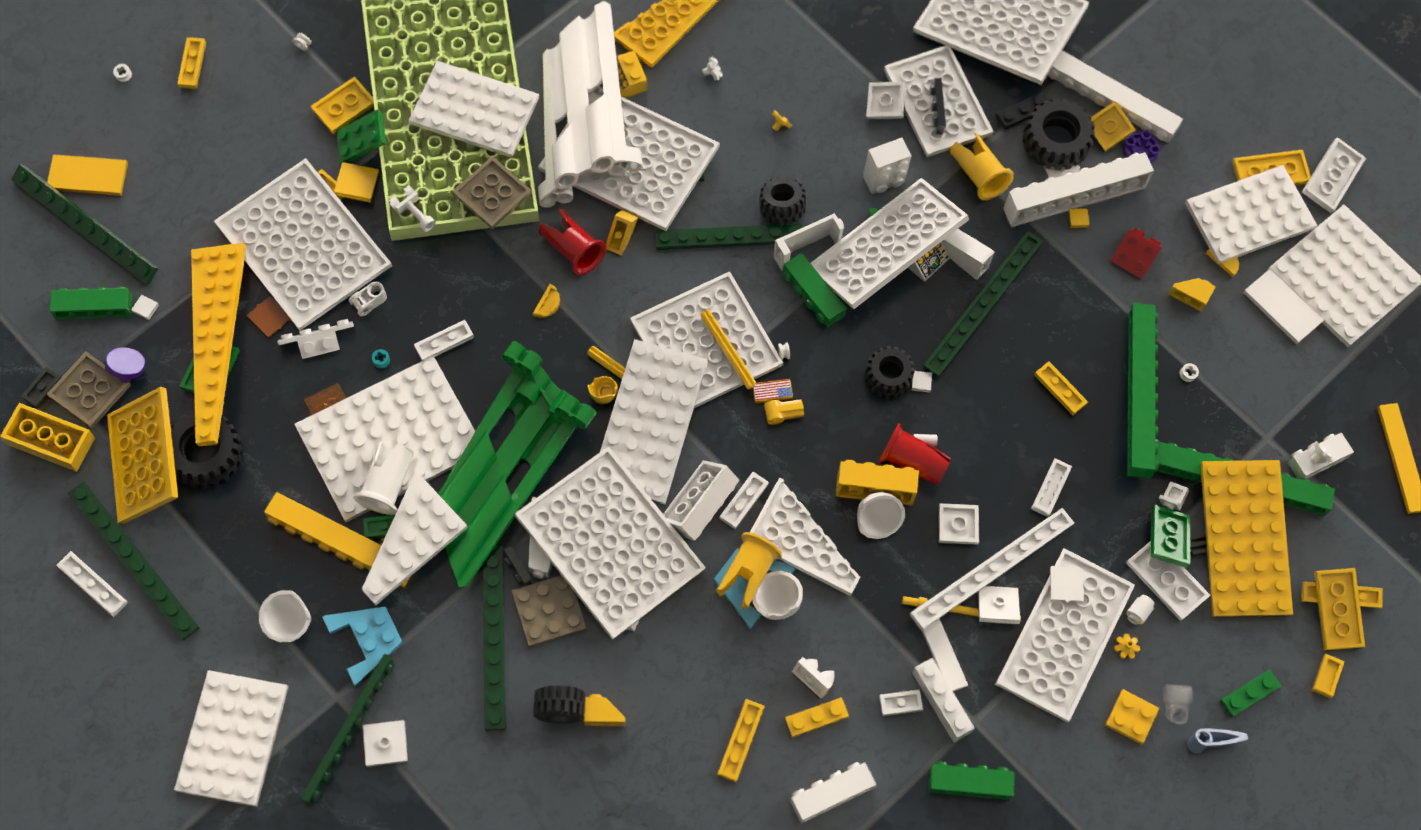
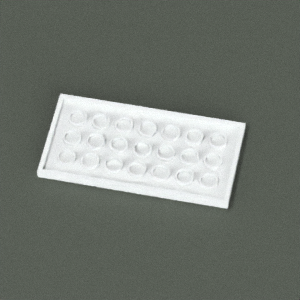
(888, 242)
(654, 414)
(1065, 640)

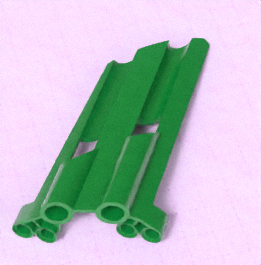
(478, 481)

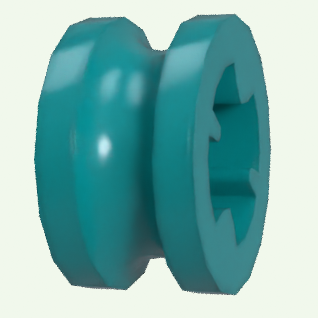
(380, 352)

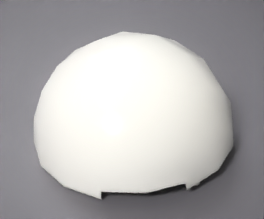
(880, 515)
(778, 595)
(284, 616)

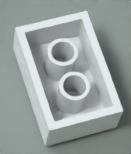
(886, 166)

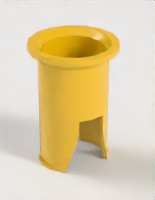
(983, 169)
(750, 563)

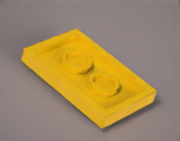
(343, 105)

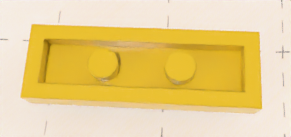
(191, 63)
(1061, 388)
(816, 717)

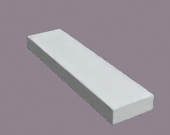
(92, 584)
(944, 655)

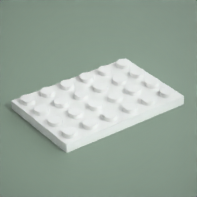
(961, 106)
(474, 109)
(1250, 214)
(231, 738)

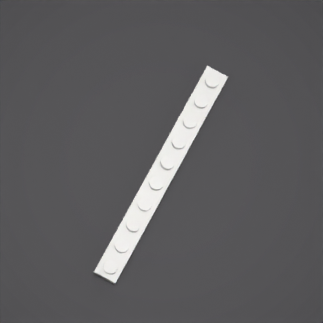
(991, 569)

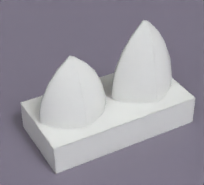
(818, 682)

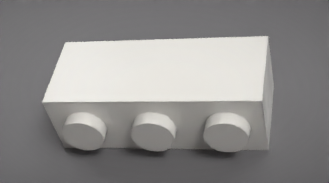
(1305, 467)

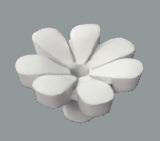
(713, 69)
(1320, 453)

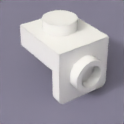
(1174, 496)

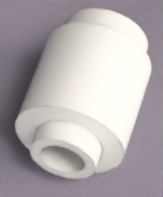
(1140, 610)

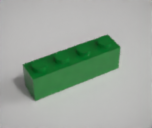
(814, 290)
(91, 303)
(971, 781)

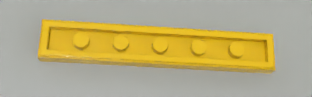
(1401, 456)

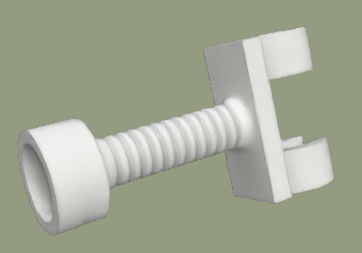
(426, 223)

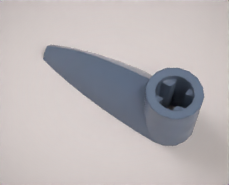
(1213, 738)

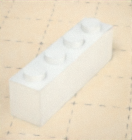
(943, 700)
(833, 792)

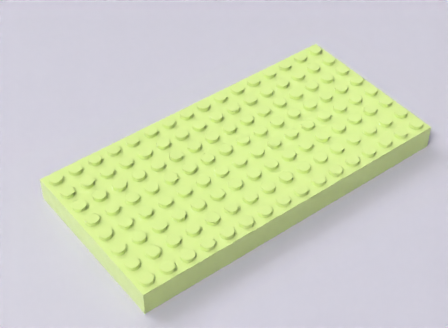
(402, 49)

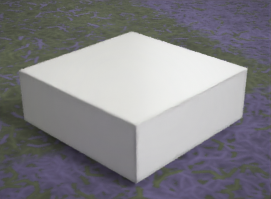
(145, 307)
(921, 381)

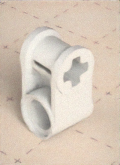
(367, 298)

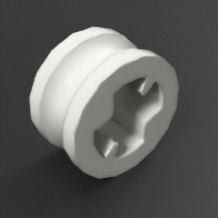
(302, 41)
(125, 77)
(783, 351)
(1193, 369)

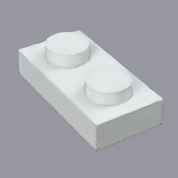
(900, 702)

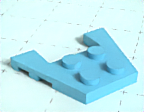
(736, 592)
(374, 634)

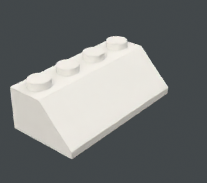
(700, 499)

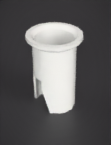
(385, 479)

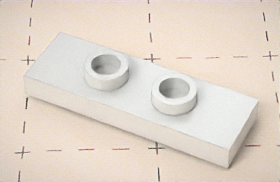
(1051, 487)

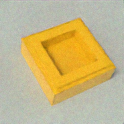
(1078, 218)

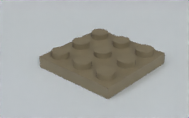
(492, 192)
(88, 390)
(548, 610)

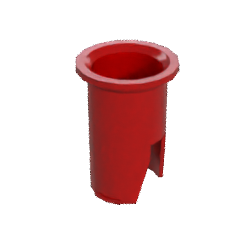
(575, 245)
(912, 452)

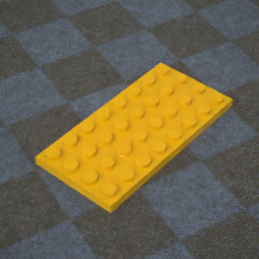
(1246, 538)

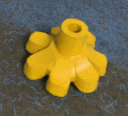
(780, 121)
(1127, 646)

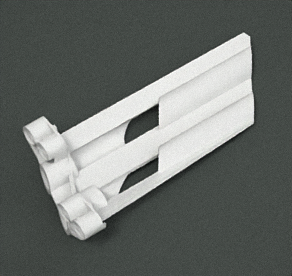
(595, 130)

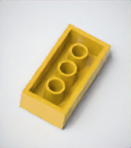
(47, 437)
(860, 480)

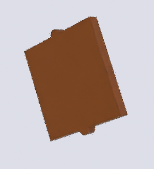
(269, 317)

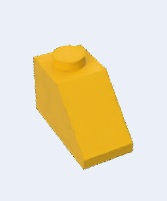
(621, 231)
(1193, 292)
(601, 712)

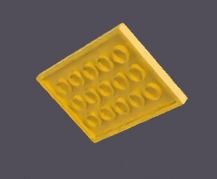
(142, 455)

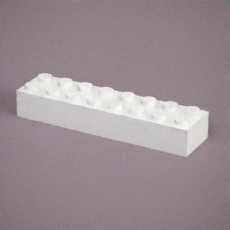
(1078, 189)

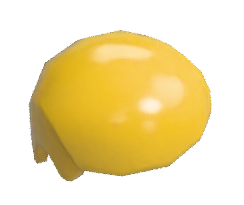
(603, 389)

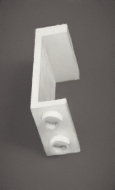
(785, 245)

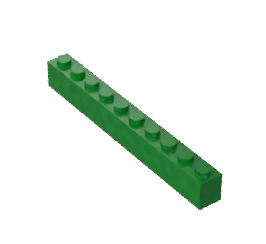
(1142, 391)
(1296, 492)

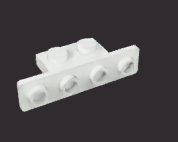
(318, 341)

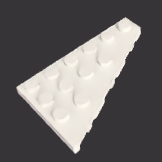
(416, 535)
(802, 541)

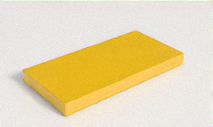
(1292, 161)
(87, 175)
(1339, 609)

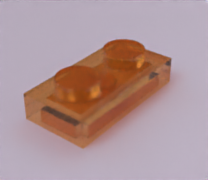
(324, 398)

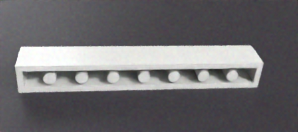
(1105, 91)

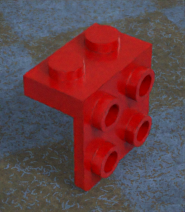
(1136, 252)

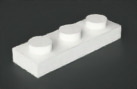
(444, 340)
(744, 500)

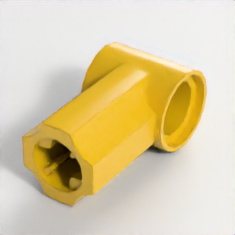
(779, 411)

